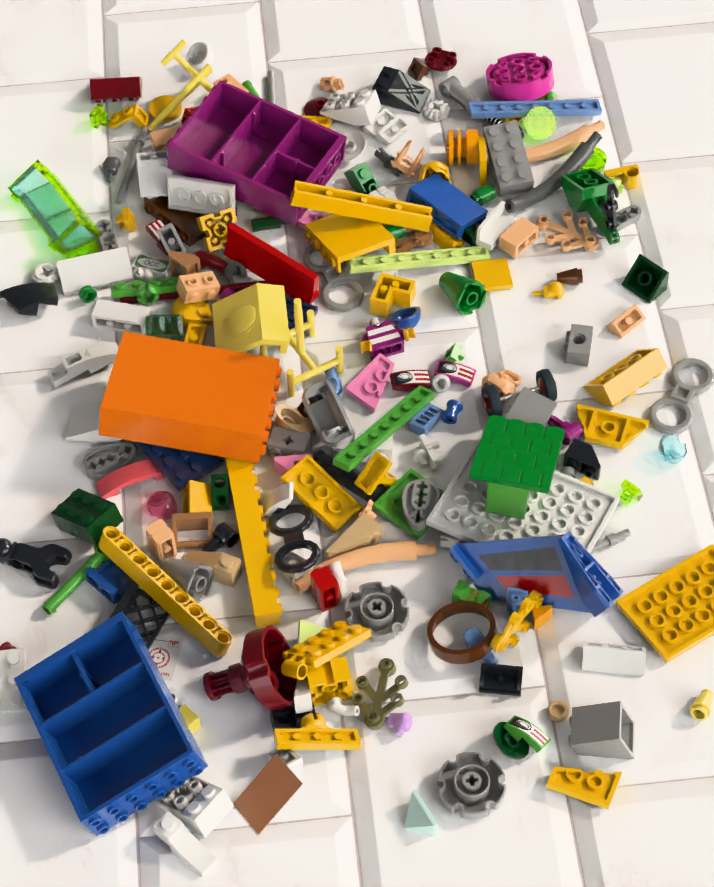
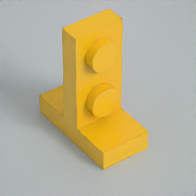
(375, 474)

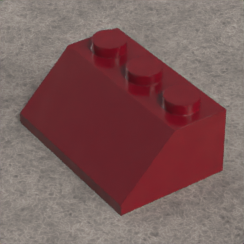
(116, 89)

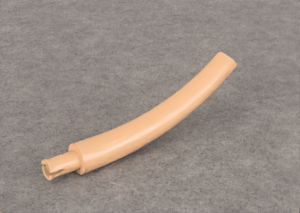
(563, 144)
(370, 555)

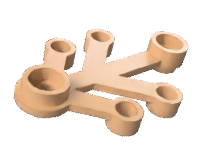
(587, 241)

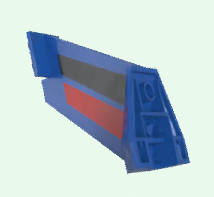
(548, 564)

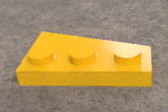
(591, 787)

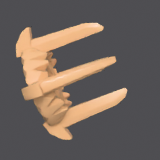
(413, 165)

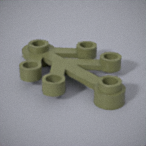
(375, 717)

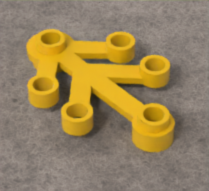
(517, 623)

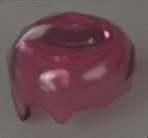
(162, 505)

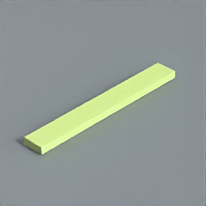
(417, 259)

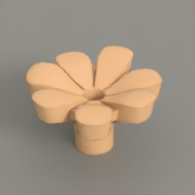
(367, 510)

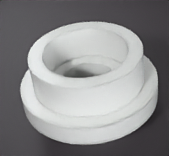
(441, 389)

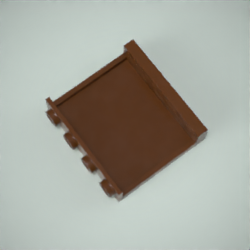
(183, 221)

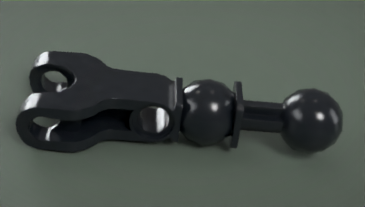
(35, 560)

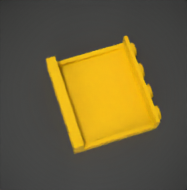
(347, 237)

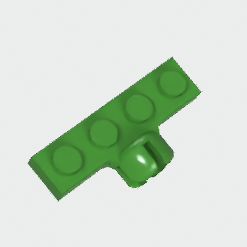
(144, 290)

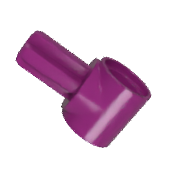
(572, 429)

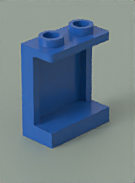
(109, 580)

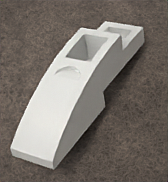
(83, 359)

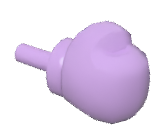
(399, 722)

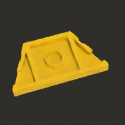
(608, 427)

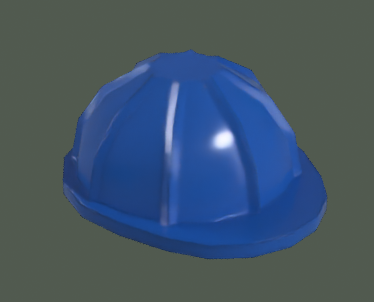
(406, 317)

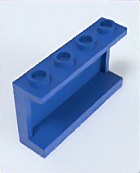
(450, 207)

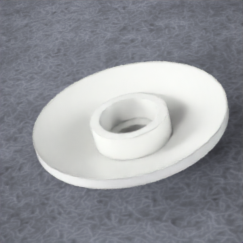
(355, 145)

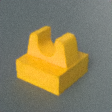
(126, 220)

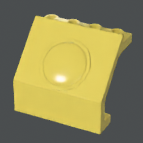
(252, 319)

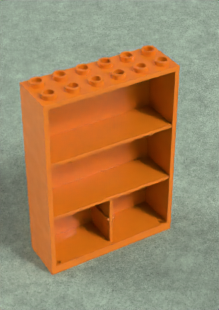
(190, 397)

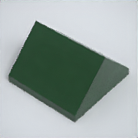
(646, 279)

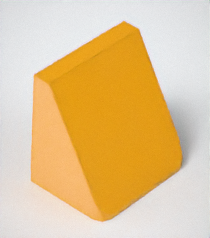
(541, 615)

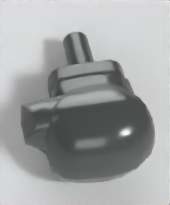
(111, 167)

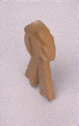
(418, 239)

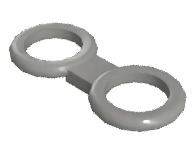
(333, 280)
(681, 396)

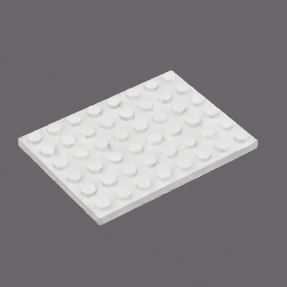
(566, 508)

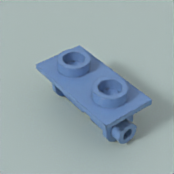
(514, 599)

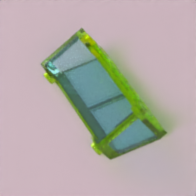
(54, 209)

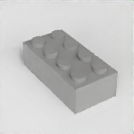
(508, 158)

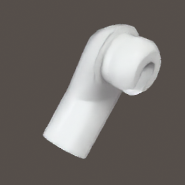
(143, 274)
(343, 710)

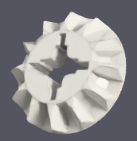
(435, 114)
(49, 268)

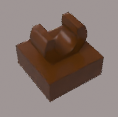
(418, 69)

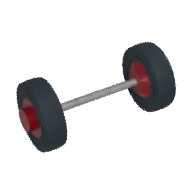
(492, 401)

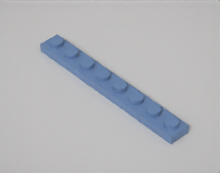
(516, 109)

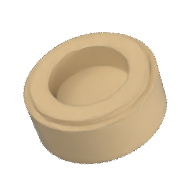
(558, 711)

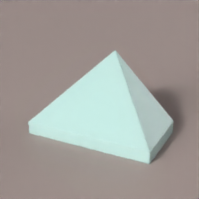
(419, 816)

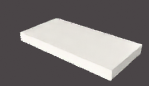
(199, 195)
(95, 269)

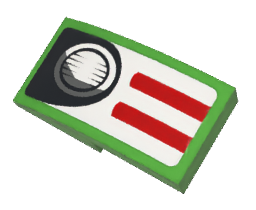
(532, 734)

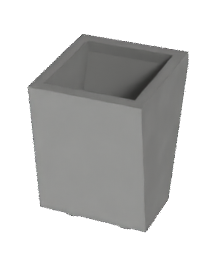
(602, 731)

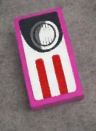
(456, 372)

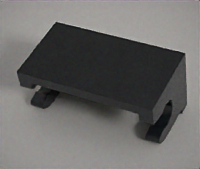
(500, 679)

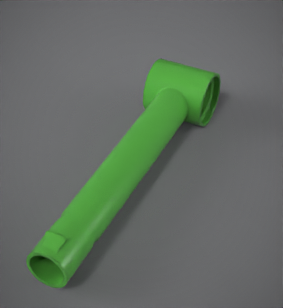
(74, 581)

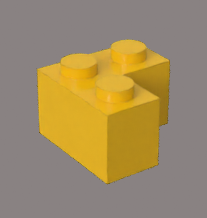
(391, 291)

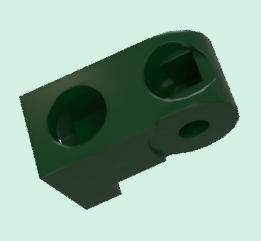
(220, 492)

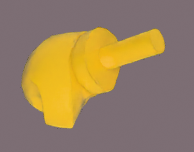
(552, 290)

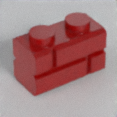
(324, 588)

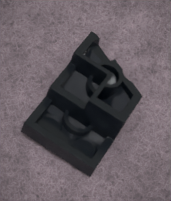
(27, 297)

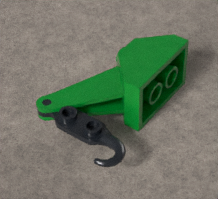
(594, 193)

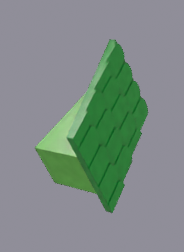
(514, 462)

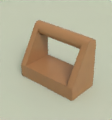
(189, 262)
(190, 522)

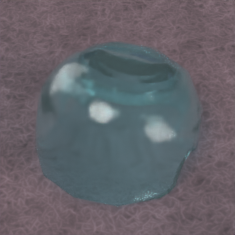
(671, 449)

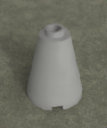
(192, 577)

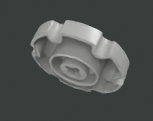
(378, 609)
(474, 800)

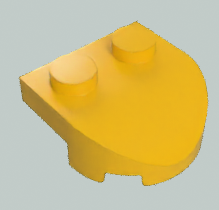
(193, 312)

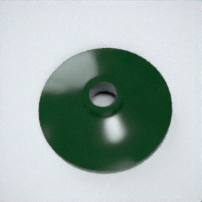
(508, 744)

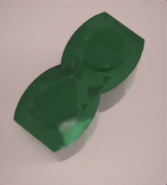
(165, 326)

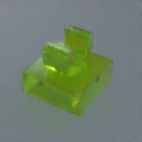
(98, 117)
(630, 492)

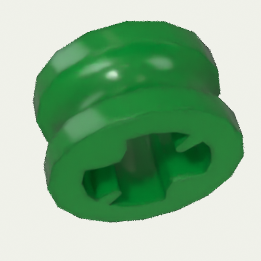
(87, 294)

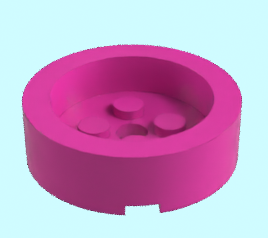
(520, 77)

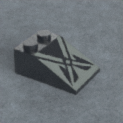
(400, 90)

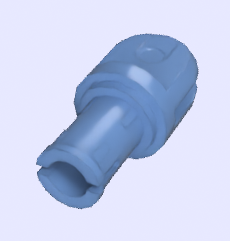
(336, 381)
(472, 637)

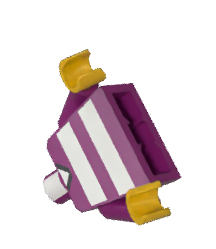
(384, 338)

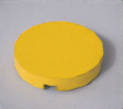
(159, 103)

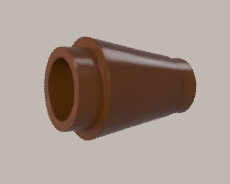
(572, 276)

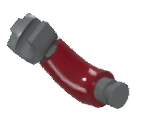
(213, 262)

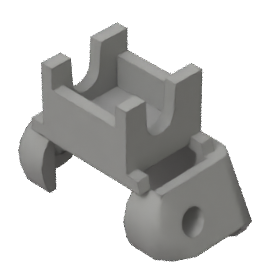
(327, 412)

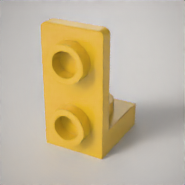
(132, 112)

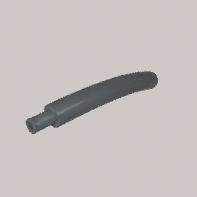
(553, 183)

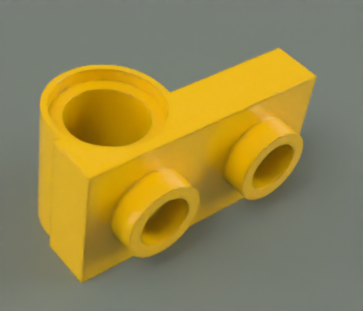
(628, 175)

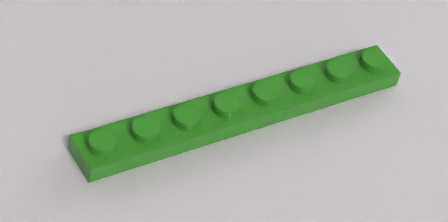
(383, 428)

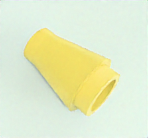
(701, 707)

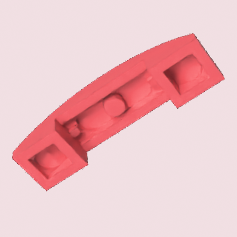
(127, 476)

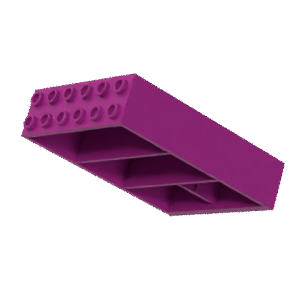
(256, 148)

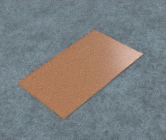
(267, 793)

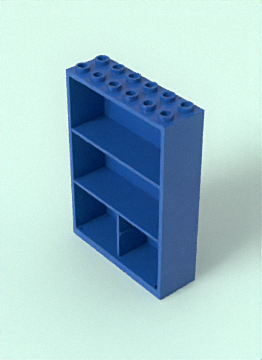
(110, 724)

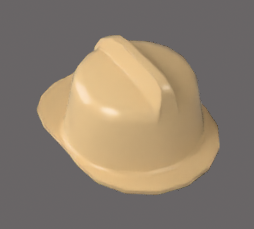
(291, 419)

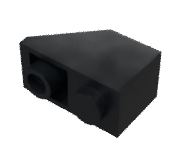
(583, 459)

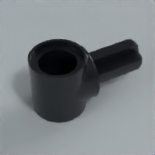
(223, 536)

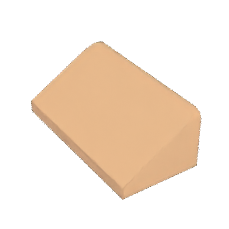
(626, 321)

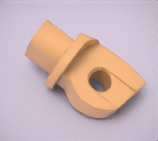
(331, 83)

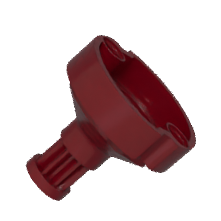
(256, 672)

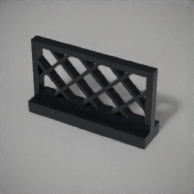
(126, 605)

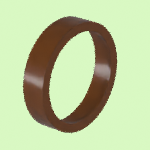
(466, 655)

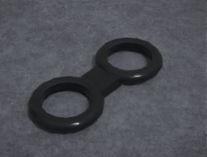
(294, 539)

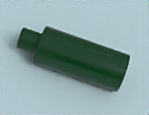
(266, 223)

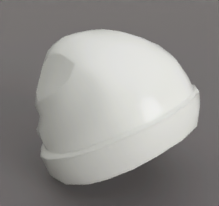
(199, 55)

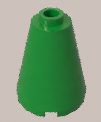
(463, 292)

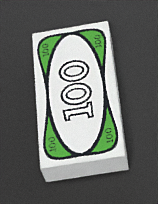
(157, 266)

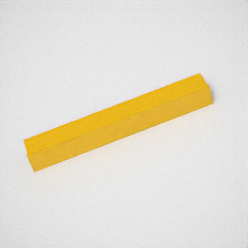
(361, 206)

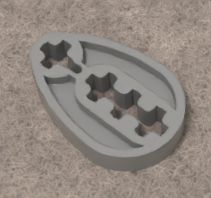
(101, 454)
(410, 502)

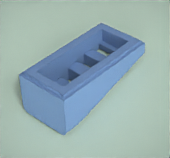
(419, 429)

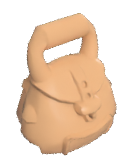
(504, 381)

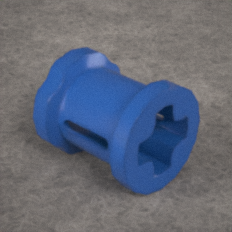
(452, 412)

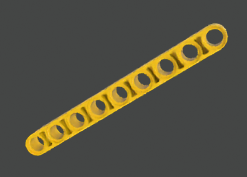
(165, 591)

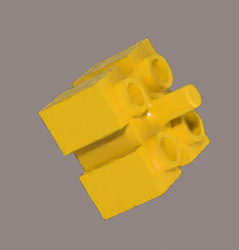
(216, 228)
(330, 681)

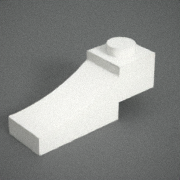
(184, 844)

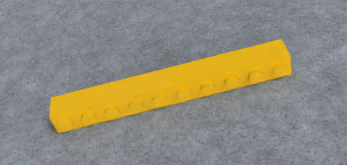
(253, 542)

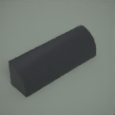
(345, 478)

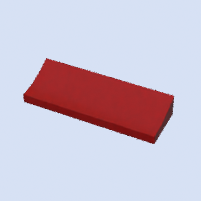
(271, 264)

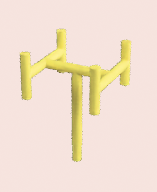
(198, 79)
(299, 346)

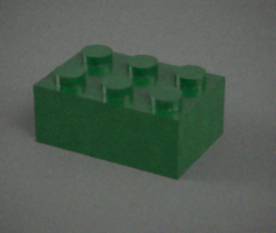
(86, 516)

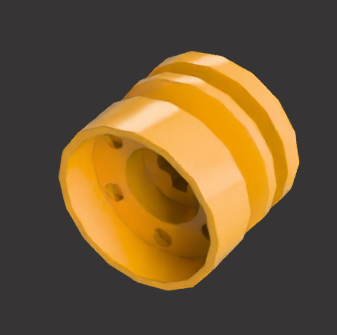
(463, 147)

